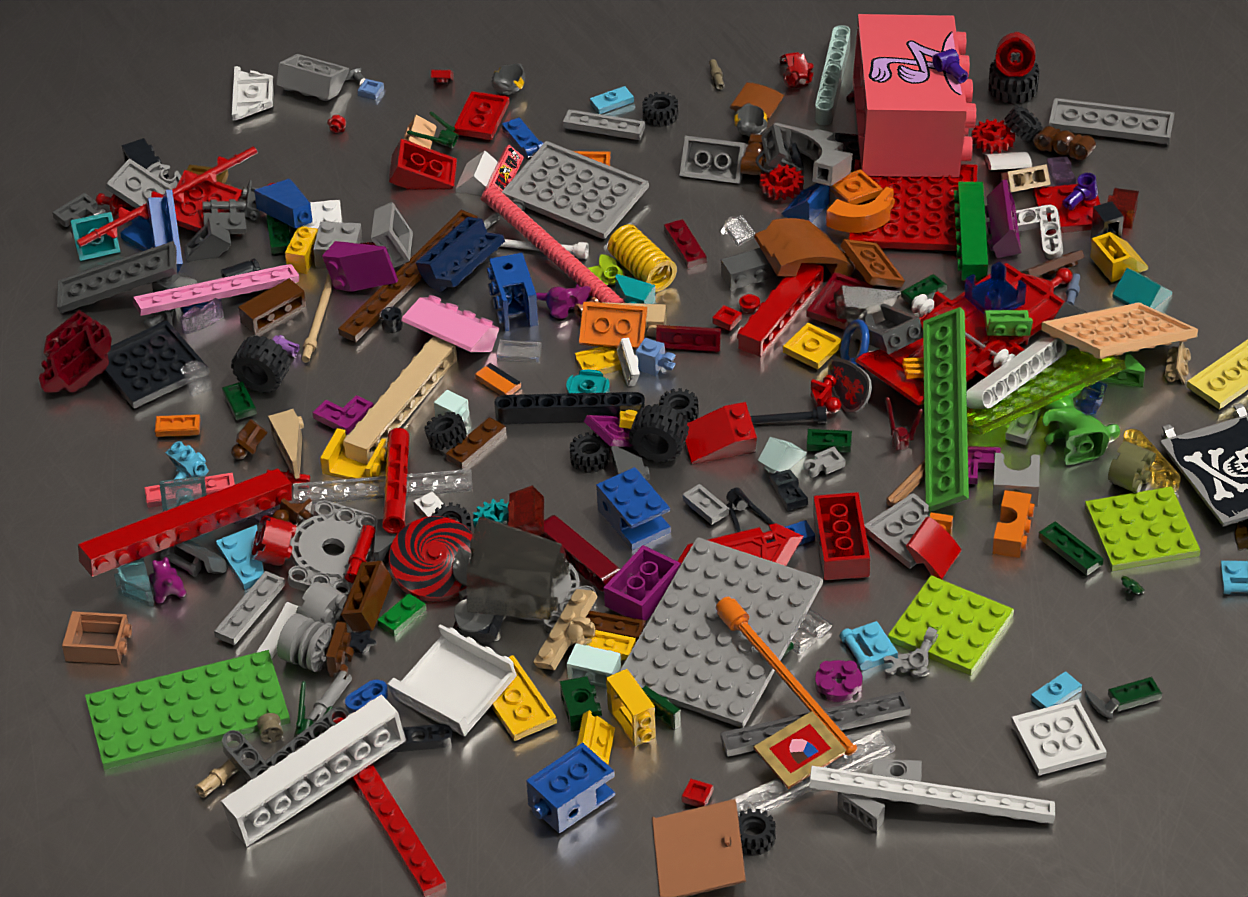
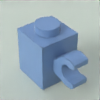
(652, 357)

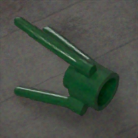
(447, 138)
(302, 723)

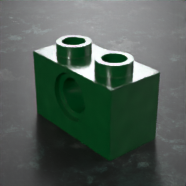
(577, 699)

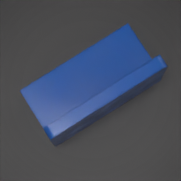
(138, 234)

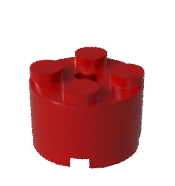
(1015, 65)
(273, 541)

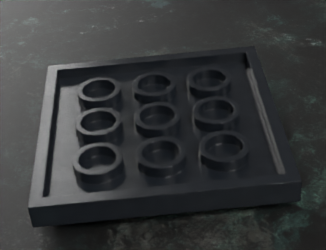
(149, 363)

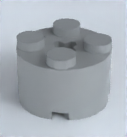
(323, 603)

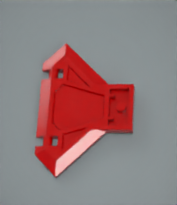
(754, 543)

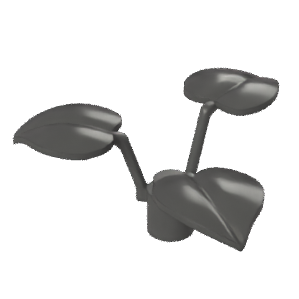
(467, 621)

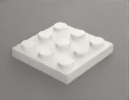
(1058, 737)

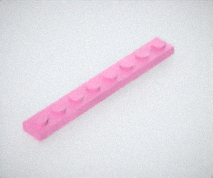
(212, 289)

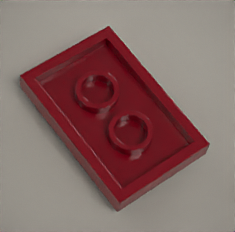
(823, 306)

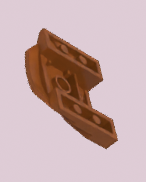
(798, 241)

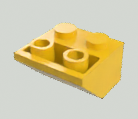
(1114, 256)

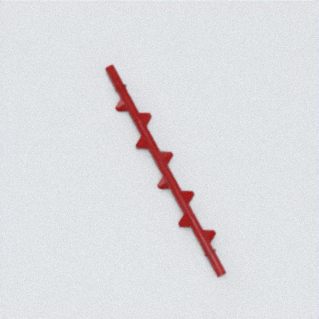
(178, 194)

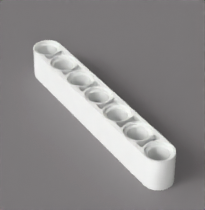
(1015, 373)

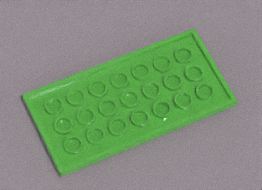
(184, 709)

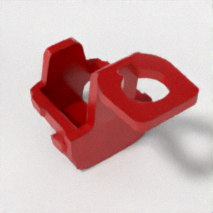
(799, 70)

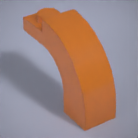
(861, 218)

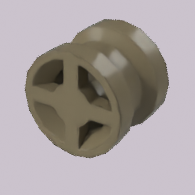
(270, 728)

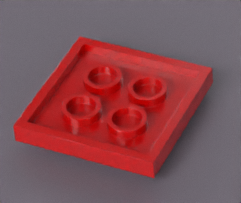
(190, 212)
(1070, 220)

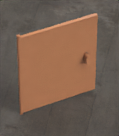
(696, 850)

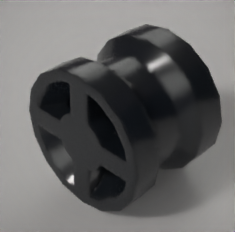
(391, 319)

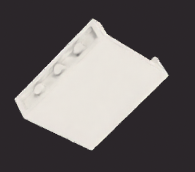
(455, 681)

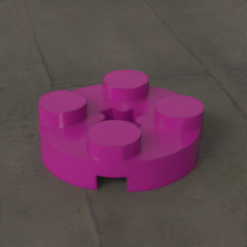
(838, 669)

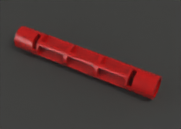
(396, 480)

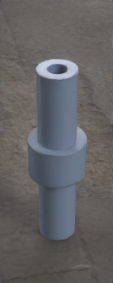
(1073, 289)

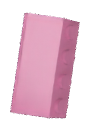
(452, 324)

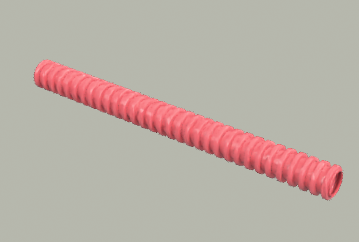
(549, 246)

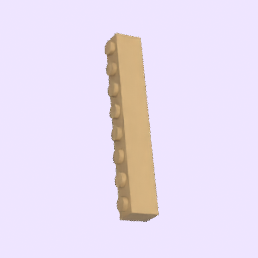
(400, 399)

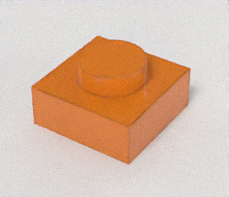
(945, 521)

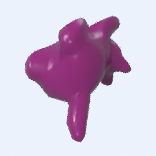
(561, 300)
(165, 581)

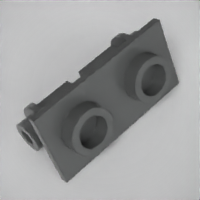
(249, 202)

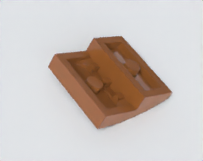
(759, 96)

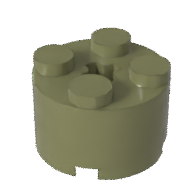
(1131, 467)

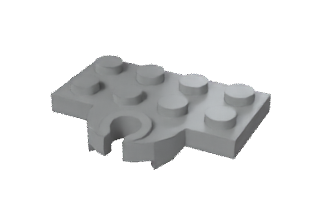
(136, 183)

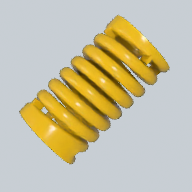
(642, 257)

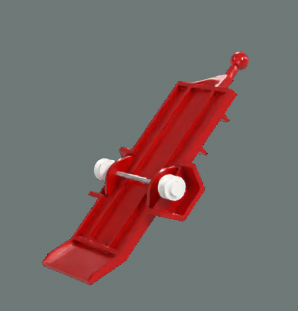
(983, 352)

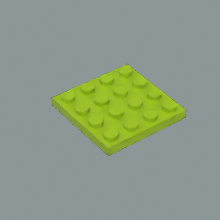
(1142, 528)
(964, 623)

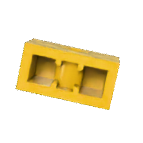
(300, 249)

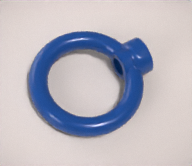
(865, 338)

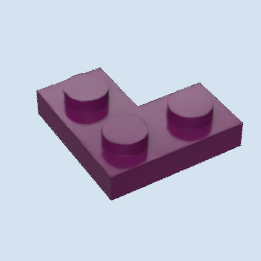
(345, 417)
(980, 459)

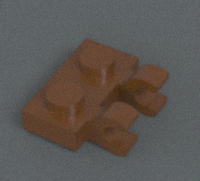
(338, 649)

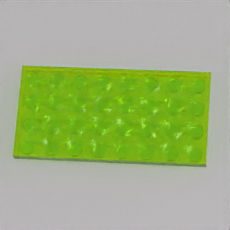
(1058, 380)

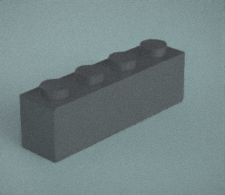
(746, 269)

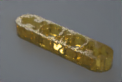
(1161, 475)

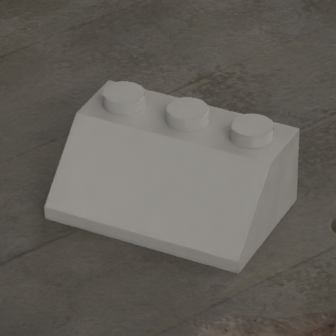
(311, 76)
(712, 159)

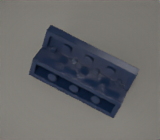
(458, 254)

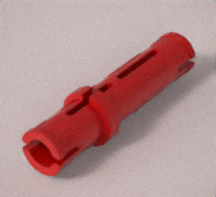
(360, 552)

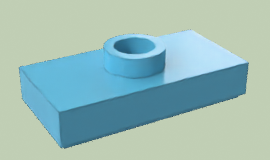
(612, 100)
(1056, 691)

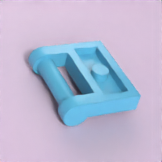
(1234, 576)
(873, 640)

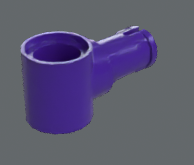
(950, 62)
(1085, 190)

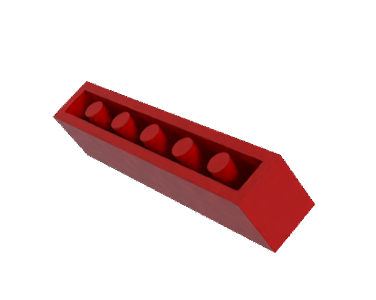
(779, 309)

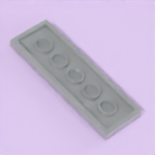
(1112, 120)

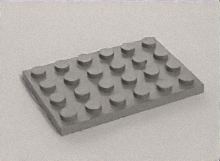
(576, 189)

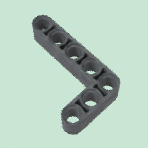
(246, 750)

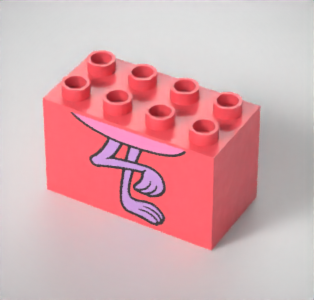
(905, 109)

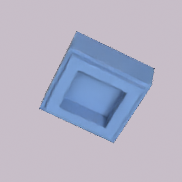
(370, 89)

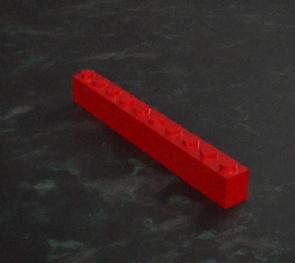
(184, 522)

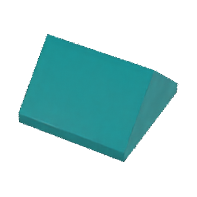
(100, 247)
(1139, 289)

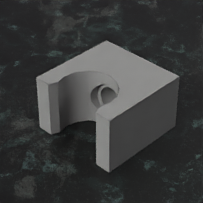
(1012, 480)

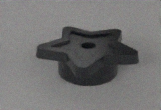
(361, 647)

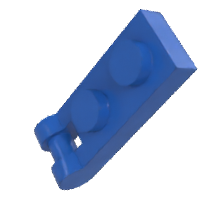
(522, 137)

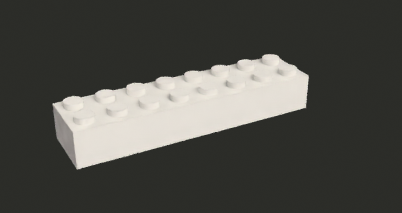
(313, 770)

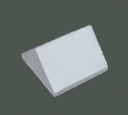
(476, 174)

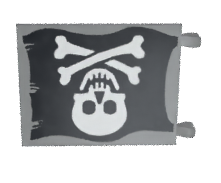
(1215, 464)

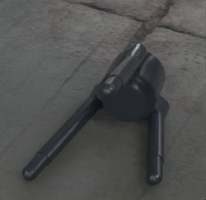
(739, 501)

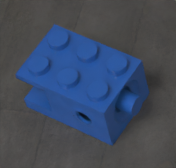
(508, 278)
(633, 508)
(570, 788)

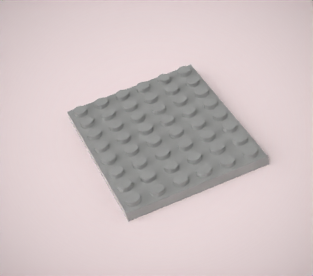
(695, 655)

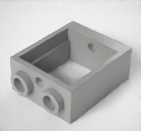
(393, 232)

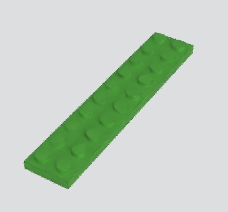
(945, 410)

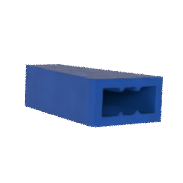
(284, 203)

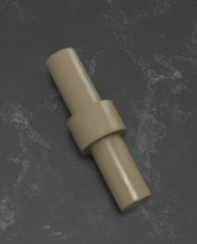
(716, 74)

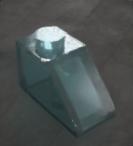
(135, 582)

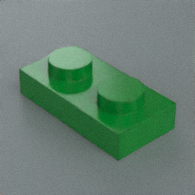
(401, 614)

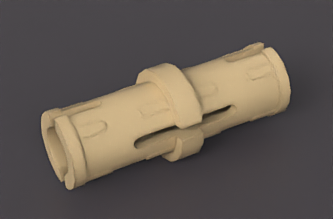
(216, 778)

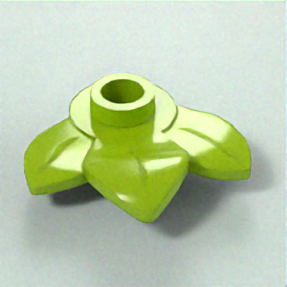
(606, 268)

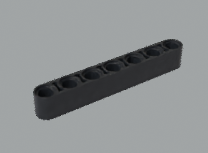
(564, 407)

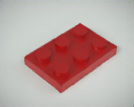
(481, 115)

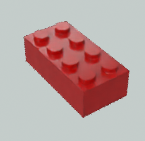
(841, 536)

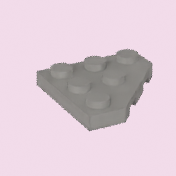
(897, 526)

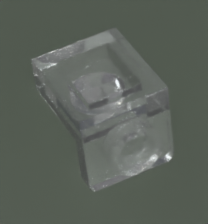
(738, 229)
(196, 378)

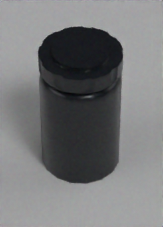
(241, 268)

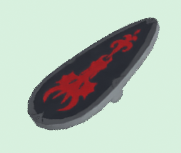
(852, 384)

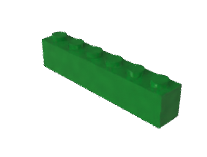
(971, 229)

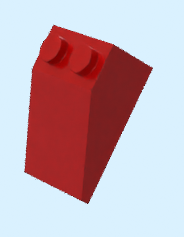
(421, 167)
(721, 434)

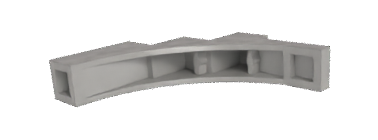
(830, 161)

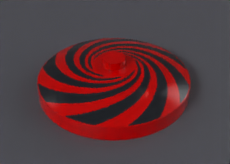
(424, 557)

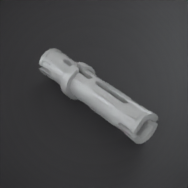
(330, 696)

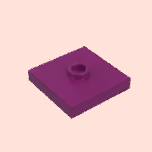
(608, 429)

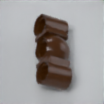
(1075, 146)
(753, 149)

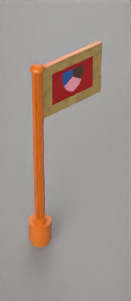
(807, 741)

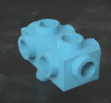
(187, 461)

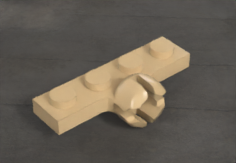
(569, 629)

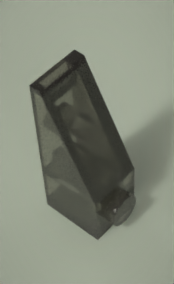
(855, 302)

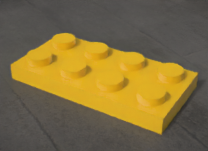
(522, 706)

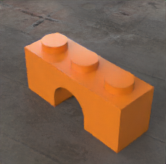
(1010, 536)

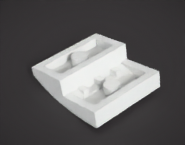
(1008, 160)

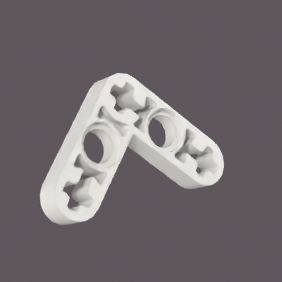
(1040, 221)

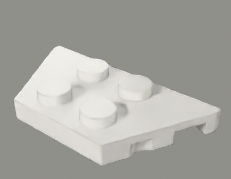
(251, 93)

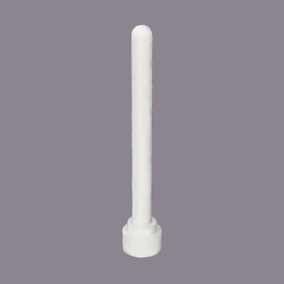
(580, 250)

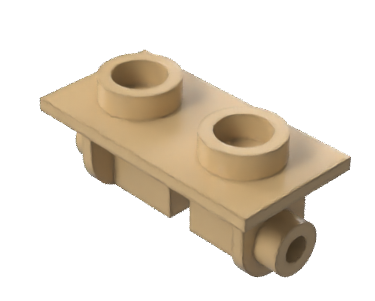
(1177, 363)

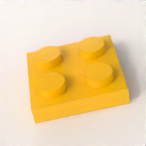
(812, 346)

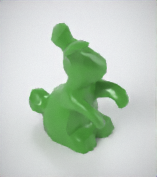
(1083, 433)

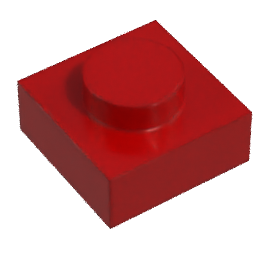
(442, 76)
(727, 318)
(697, 793)

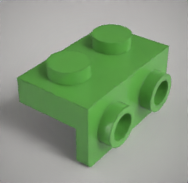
(1007, 322)

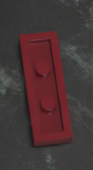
(685, 243)
(689, 337)

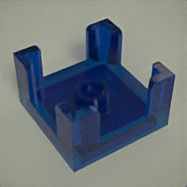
(995, 292)

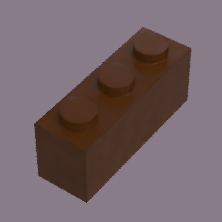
(272, 306)
(367, 596)

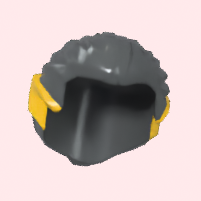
(508, 79)
(750, 120)

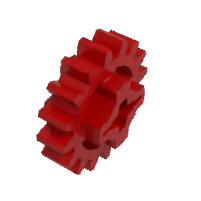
(992, 136)
(782, 182)

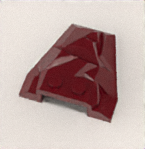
(75, 353)

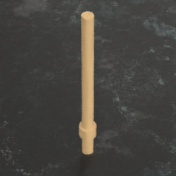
(310, 343)

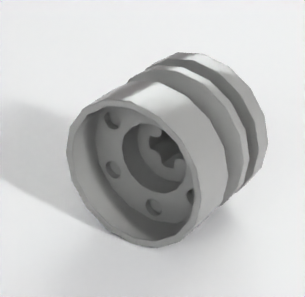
(305, 642)

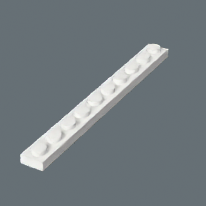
(932, 794)

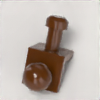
(248, 440)
(294, 512)

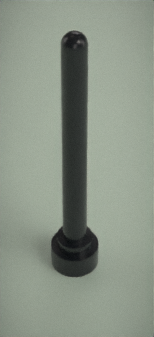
(817, 415)

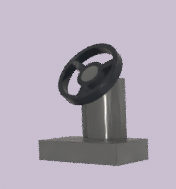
(775, 151)

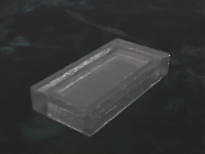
(519, 351)

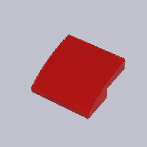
(933, 547)

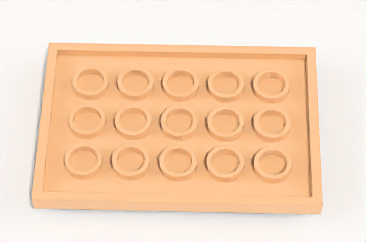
(1119, 330)

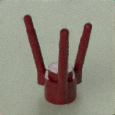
(900, 435)

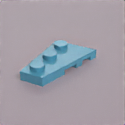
(238, 554)

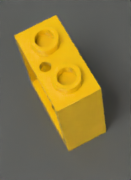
(631, 707)

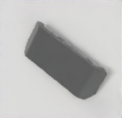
(213, 562)

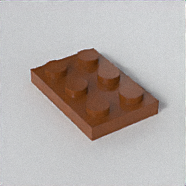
(872, 263)

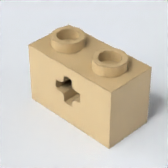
(1027, 178)

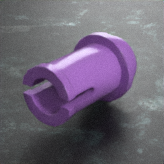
(287, 345)

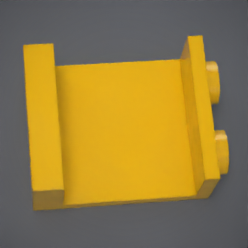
(338, 465)

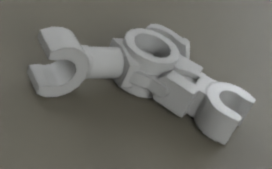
(916, 660)

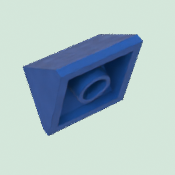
(808, 203)

